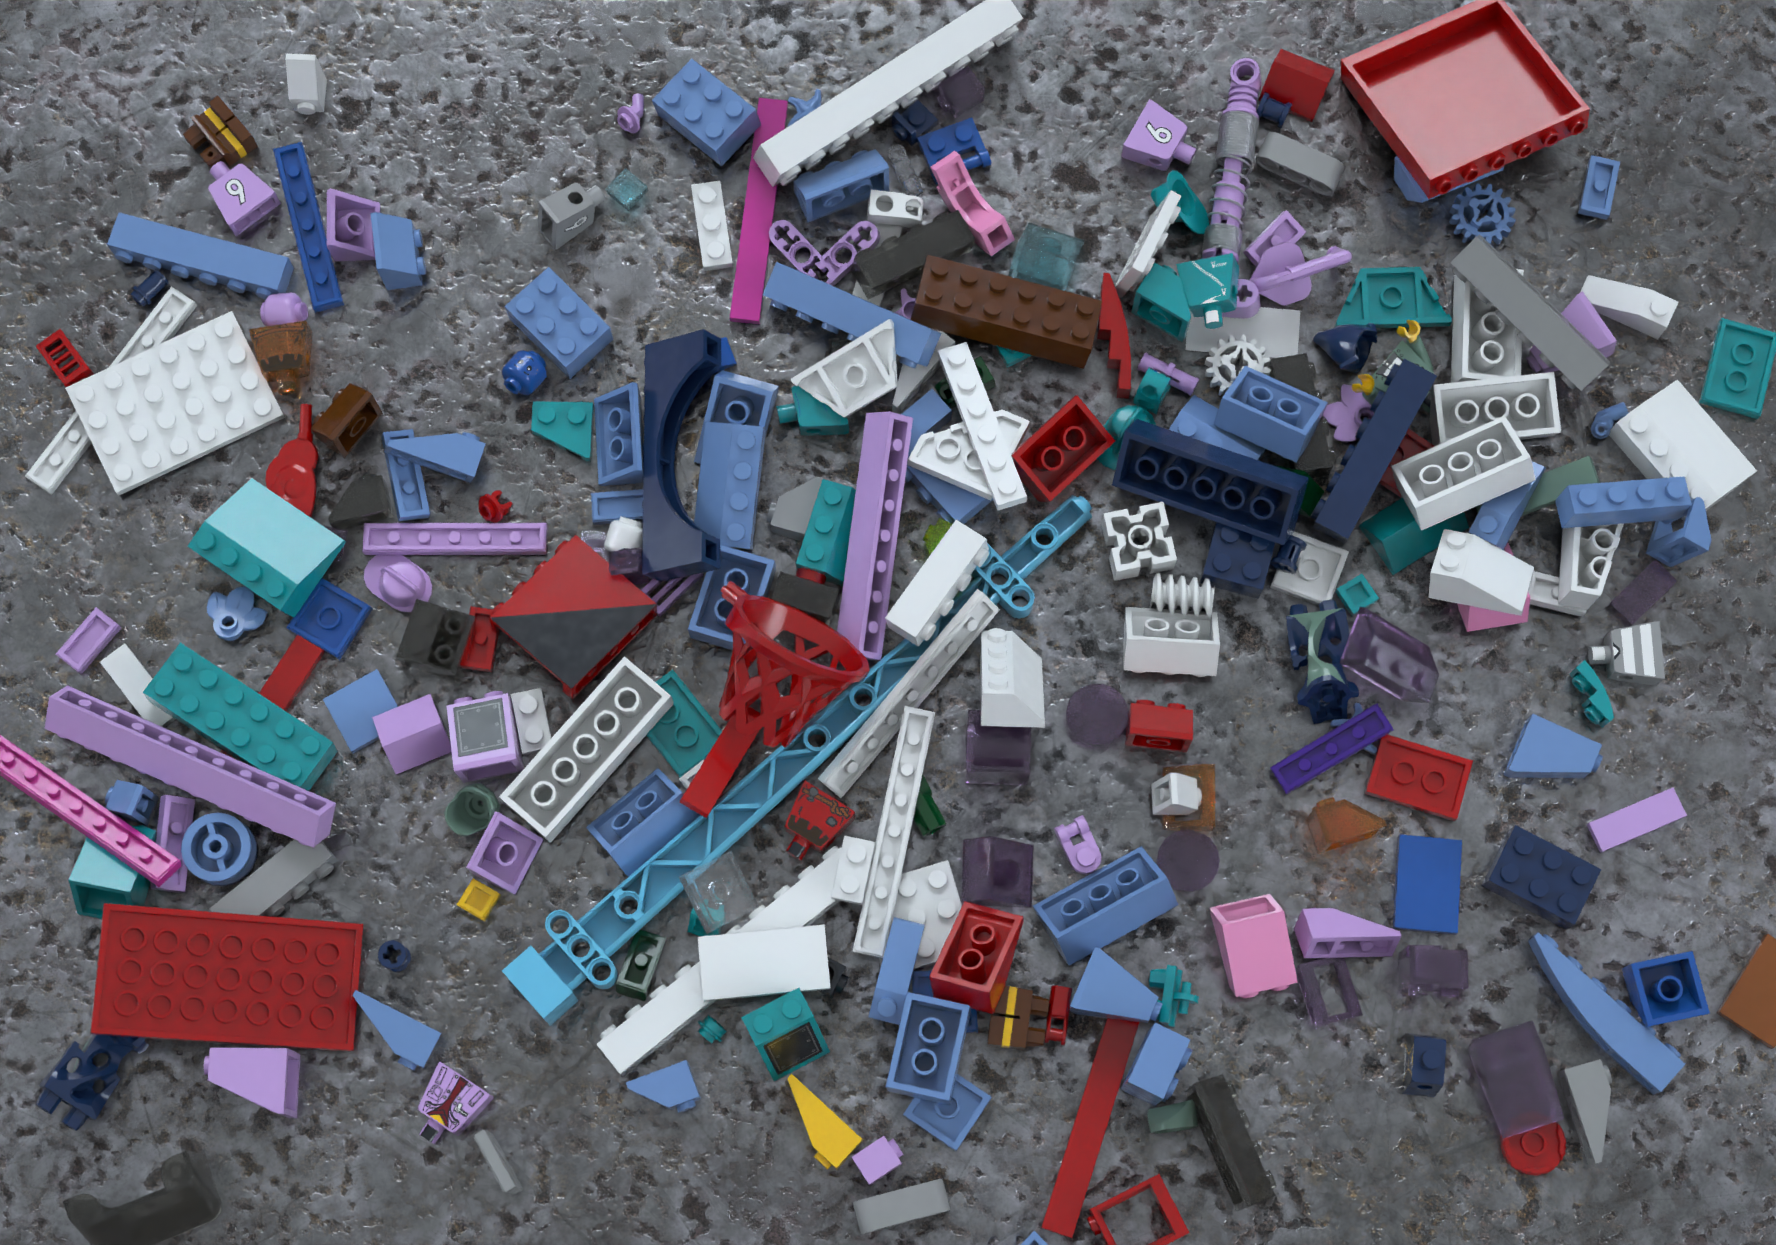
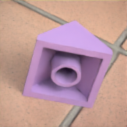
(350, 226)
(412, 734)
(504, 853)

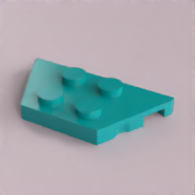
(1391, 298)

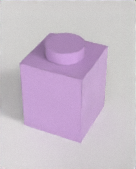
(878, 1159)

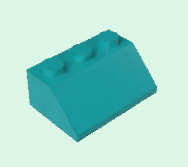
(828, 532)

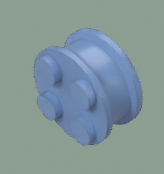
(219, 849)

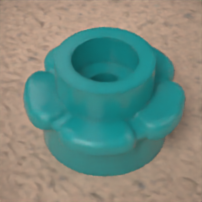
(711, 1029)

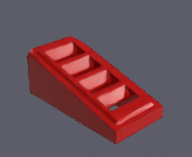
(75, 376)

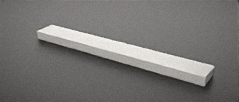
(73, 439)
(909, 692)
(894, 832)

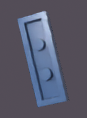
(406, 482)

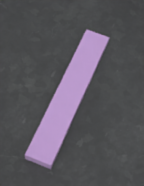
(455, 539)

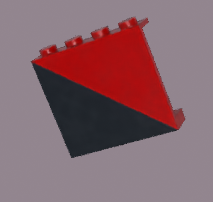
(574, 614)

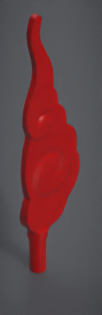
(292, 471)

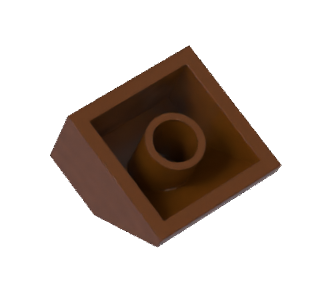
(347, 419)

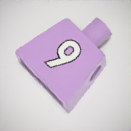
(1157, 139)
(241, 196)

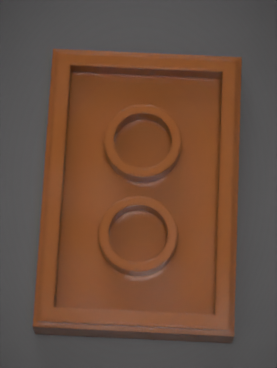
(1753, 996)

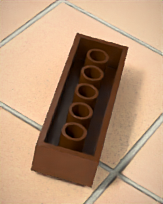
(1006, 311)

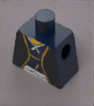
(1423, 1065)

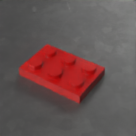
(1419, 777)

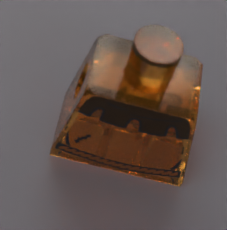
(283, 353)

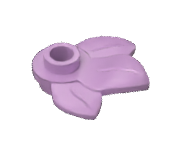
(1347, 414)

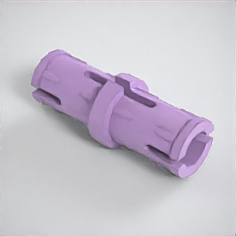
(1178, 378)

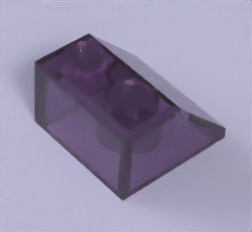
(997, 872)

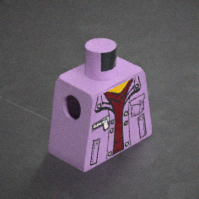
(450, 1103)

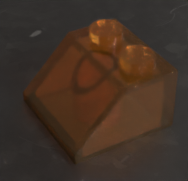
(1341, 824)

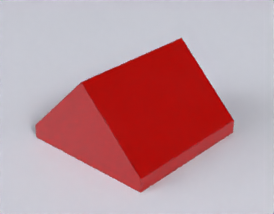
(1297, 82)

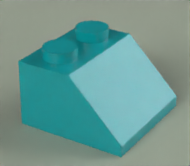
(1163, 302)

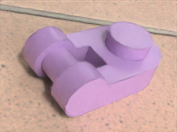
(1083, 856)

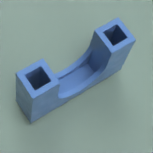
(952, 502)

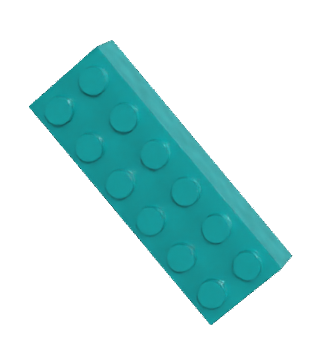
(238, 719)

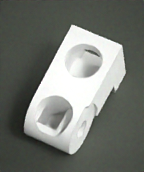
(894, 209)

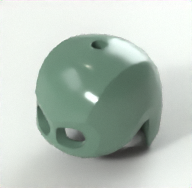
(465, 812)

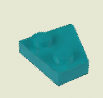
(565, 424)

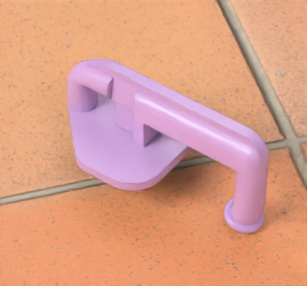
(1285, 275)

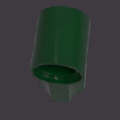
(927, 814)

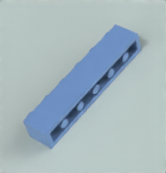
(199, 256)
(847, 312)

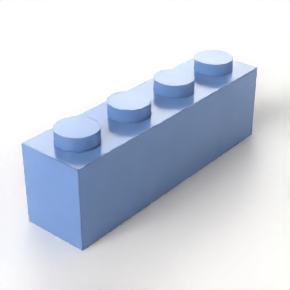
(1623, 502)

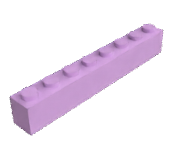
(874, 531)

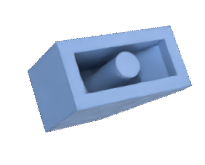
(131, 802)
(668, 1087)

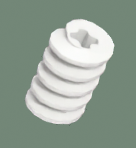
(1182, 595)

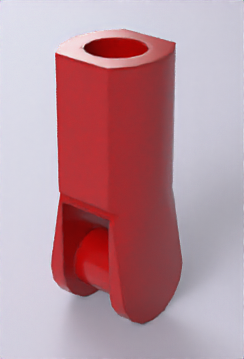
(1058, 1010)

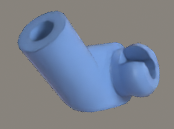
(1606, 418)

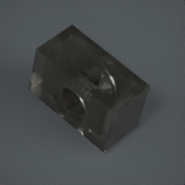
(808, 596)

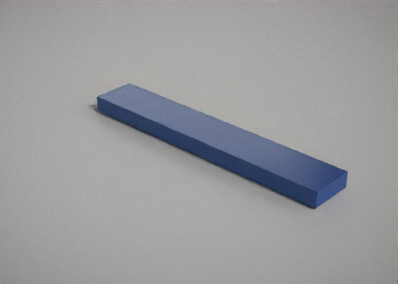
(308, 227)

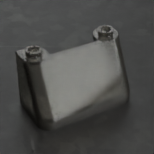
(183, 1204)

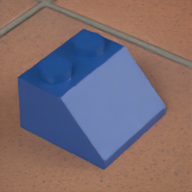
(1666, 989)

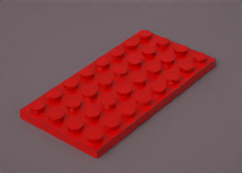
(226, 978)

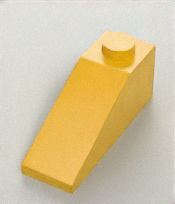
(826, 1131)

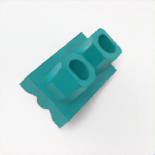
(1170, 982)

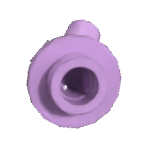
(629, 117)

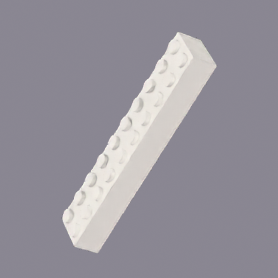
(886, 89)

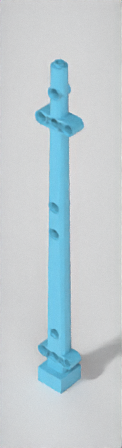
(555, 972)

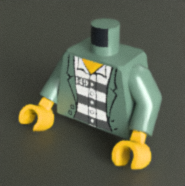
(1412, 351)

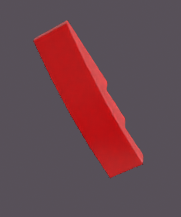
(1114, 328)
(718, 767)

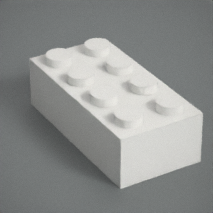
(1463, 472)

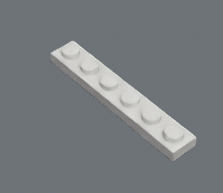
(982, 426)

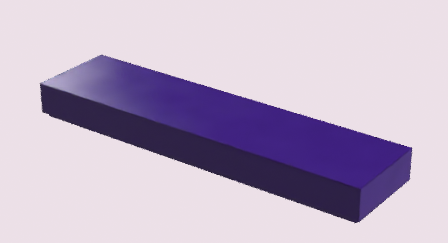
(1332, 748)

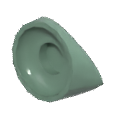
(1172, 1117)

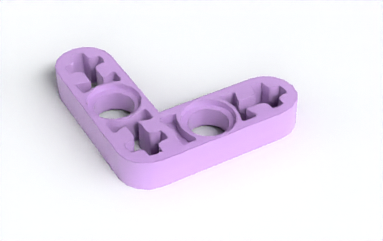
(828, 260)

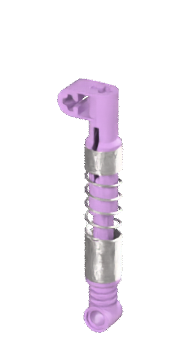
(1235, 153)

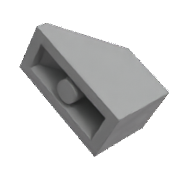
(794, 510)

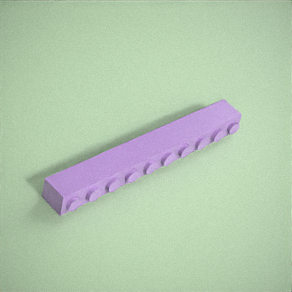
(190, 766)

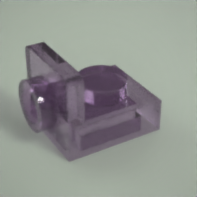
(628, 563)

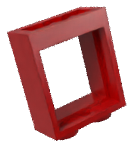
(1163, 1200)

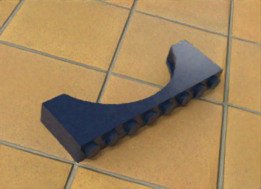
(673, 376)

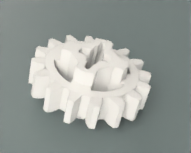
(1225, 364)

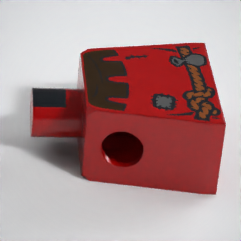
(815, 821)

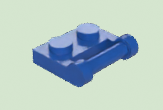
(958, 137)

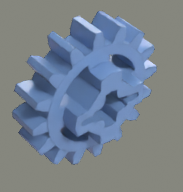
(1474, 204)

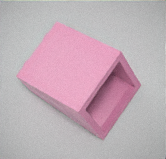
(1254, 945)

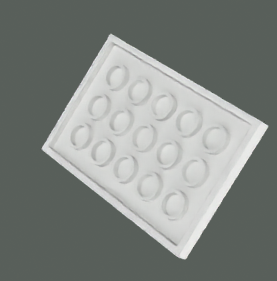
(174, 403)

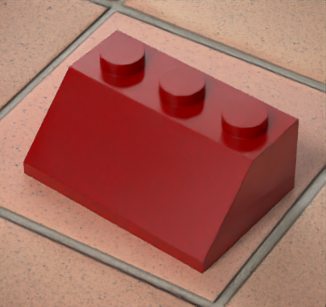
(1060, 450)

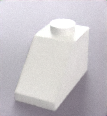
(305, 83)
(1175, 795)

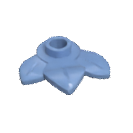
(235, 608)

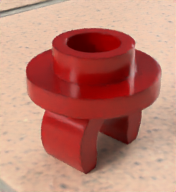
(490, 507)

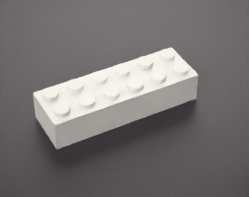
(587, 749)

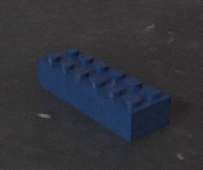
(1376, 447)
(1210, 481)

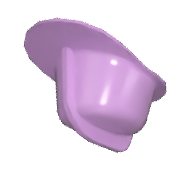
(397, 581)

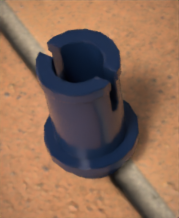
(149, 288)

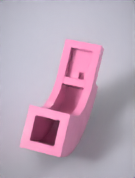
(960, 194)

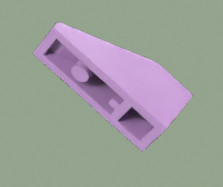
(1340, 935)

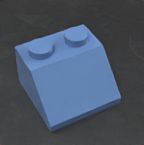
(397, 251)

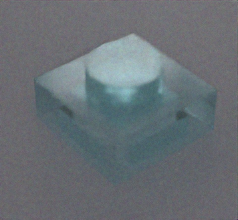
(627, 189)

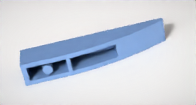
(1608, 1020)

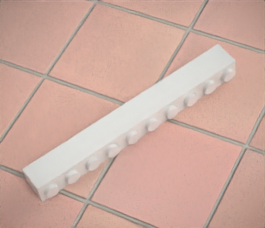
(683, 1000)

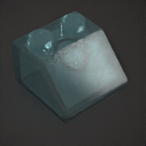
(1046, 257)

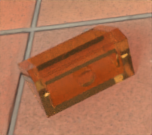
(1207, 807)

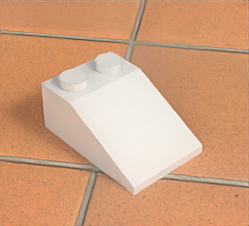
(1478, 574)

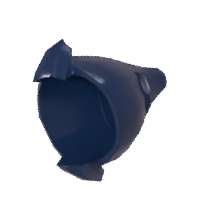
(1348, 344)

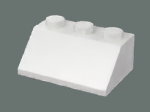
(1170, 642)

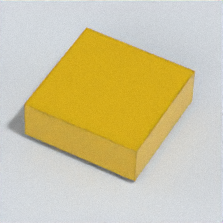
(478, 899)

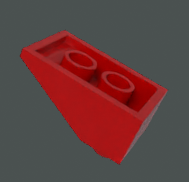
(976, 957)

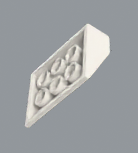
(1678, 439)

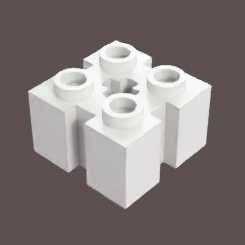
(1150, 527)

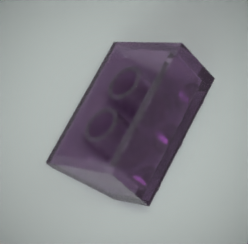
(1390, 658)

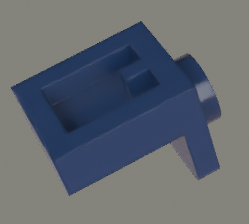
(913, 122)

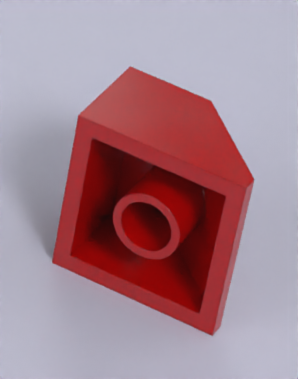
(1159, 726)

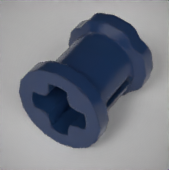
(1273, 110)
(1288, 555)
(385, 952)

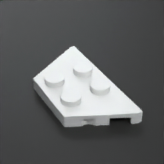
(855, 372)

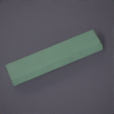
(1556, 480)

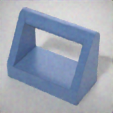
(1684, 543)

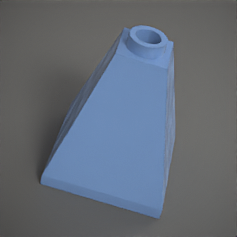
(1113, 992)

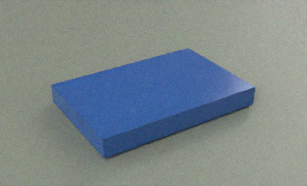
(1427, 884)

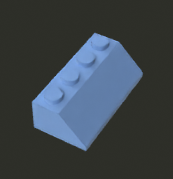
(730, 482)
(1106, 905)

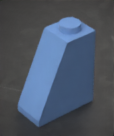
(1552, 752)

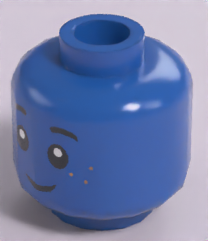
(524, 372)

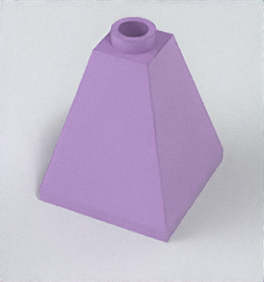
(1588, 323)

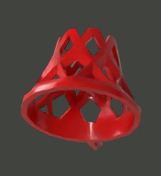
(758, 623)

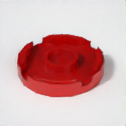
(1535, 1150)

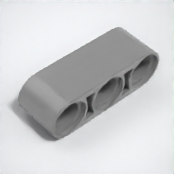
(1300, 163)
(901, 1206)

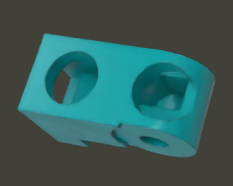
(1152, 390)

